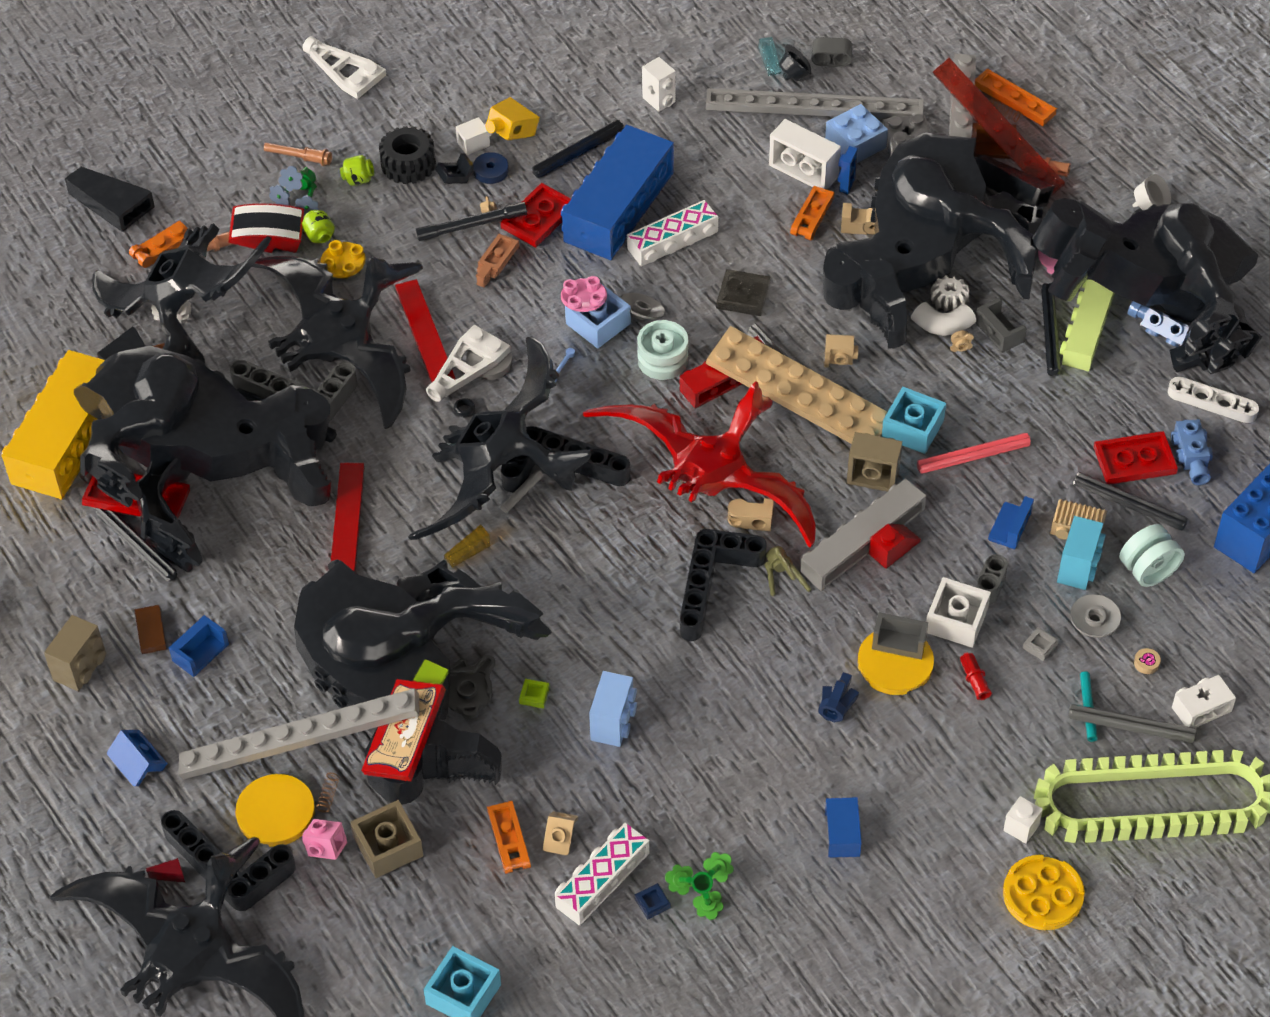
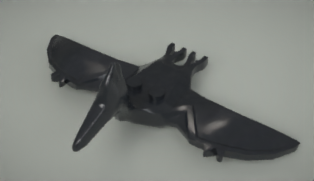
(172, 282)
(341, 326)
(500, 436)
(190, 941)

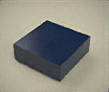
(652, 901)

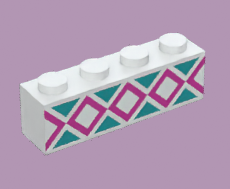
(672, 233)
(601, 873)

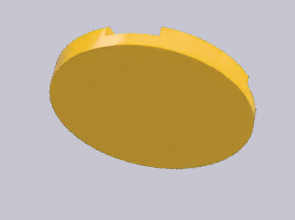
(893, 672)
(275, 809)
(1043, 892)

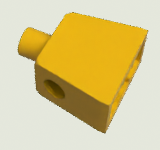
(511, 120)

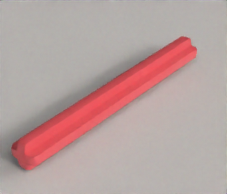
(973, 453)

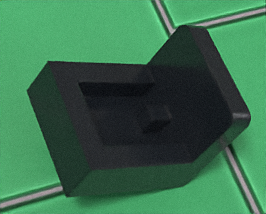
(456, 172)
(1182, 361)

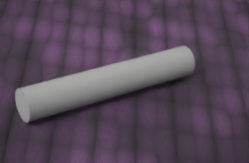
(521, 491)

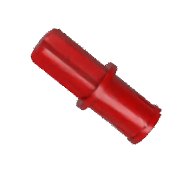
(975, 676)

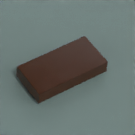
(150, 629)

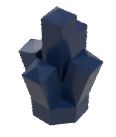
(837, 703)

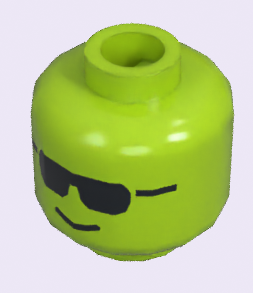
(357, 170)
(317, 226)

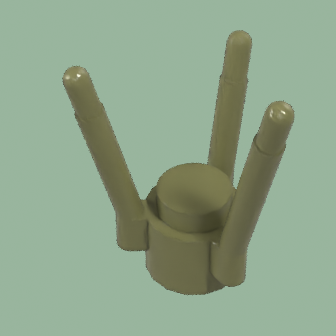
(780, 562)

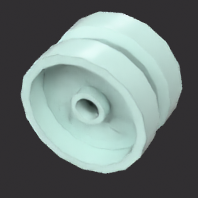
(662, 349)
(1151, 555)

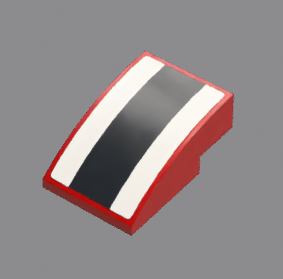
(256, 221)

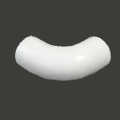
(943, 323)

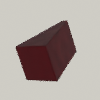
(166, 871)

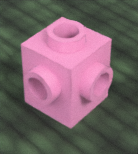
(324, 839)

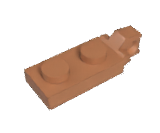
(495, 258)

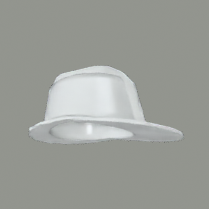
(1152, 191)

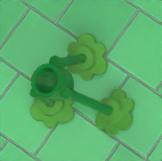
(708, 903)

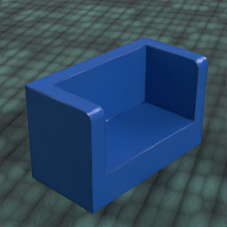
(198, 646)
(843, 827)

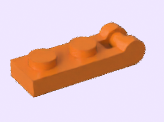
(812, 212)
(165, 240)
(508, 836)

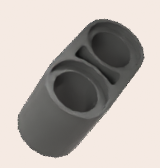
(832, 52)
(990, 578)

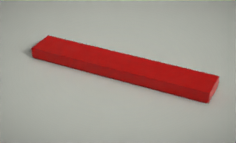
(422, 328)
(348, 513)

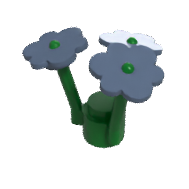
(295, 180)

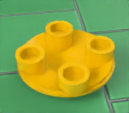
(344, 258)

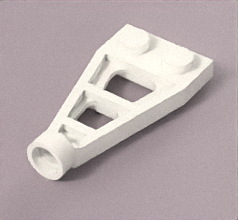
(356, 84)
(480, 343)

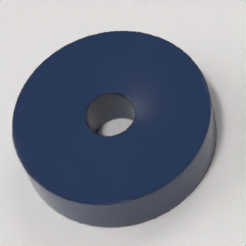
(490, 168)

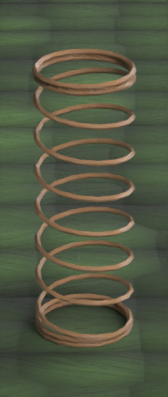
(1015, 114)
(333, 780)

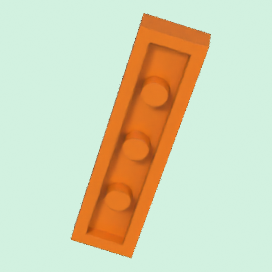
(1015, 97)

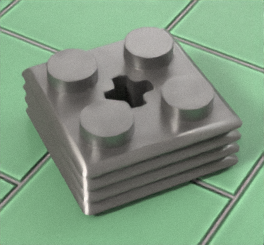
(903, 129)

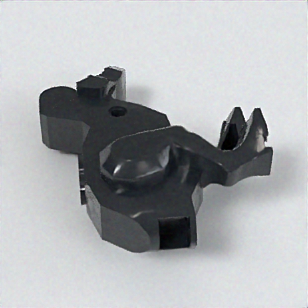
(923, 215)
(1158, 257)
(193, 420)
(370, 633)

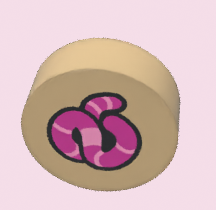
(1147, 661)

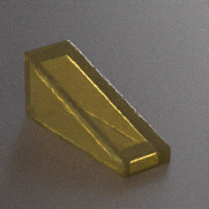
(471, 545)

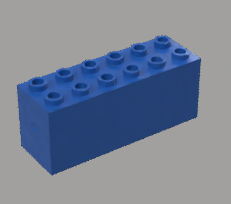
(617, 192)
(1246, 525)

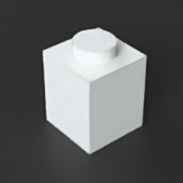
(472, 136)
(1023, 819)

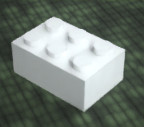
(804, 155)

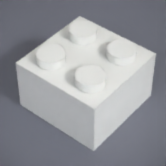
(957, 612)

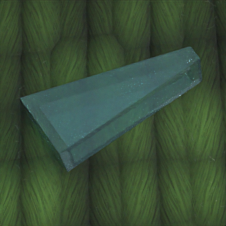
(769, 56)

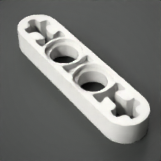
(1214, 396)

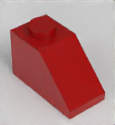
(891, 543)

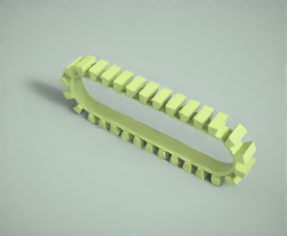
(1053, 780)

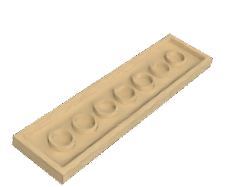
(795, 386)

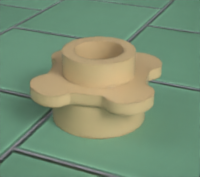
(488, 205)
(961, 341)

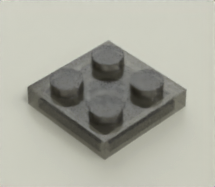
(743, 292)

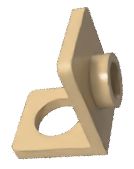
(559, 833)

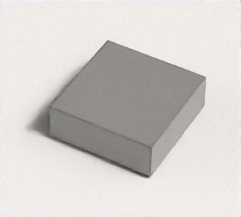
(1040, 644)

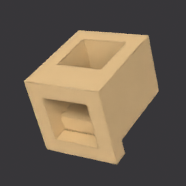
(840, 350)

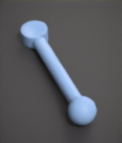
(570, 352)

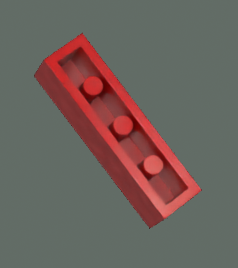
(706, 384)

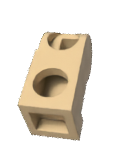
(856, 220)
(751, 515)

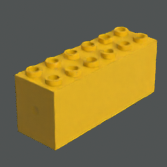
(54, 431)

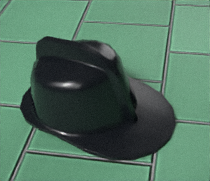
(794, 64)

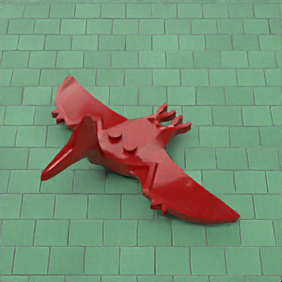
(717, 462)

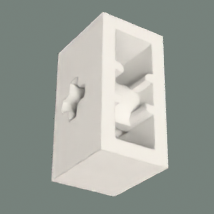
(658, 84)
(1203, 702)

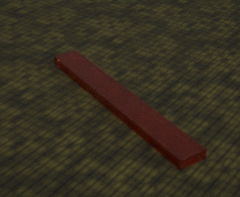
(995, 124)

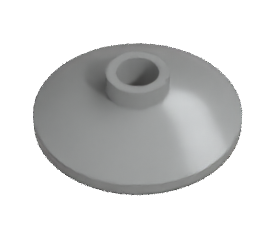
(643, 306)
(1097, 608)

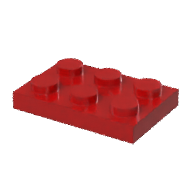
(543, 216)
(1135, 457)

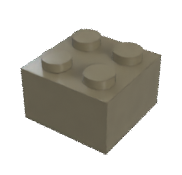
(874, 461)
(75, 653)
(387, 839)

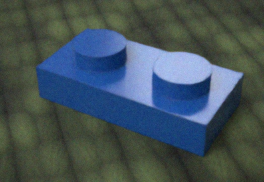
(848, 169)

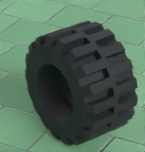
(407, 155)

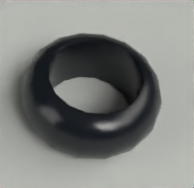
(464, 401)

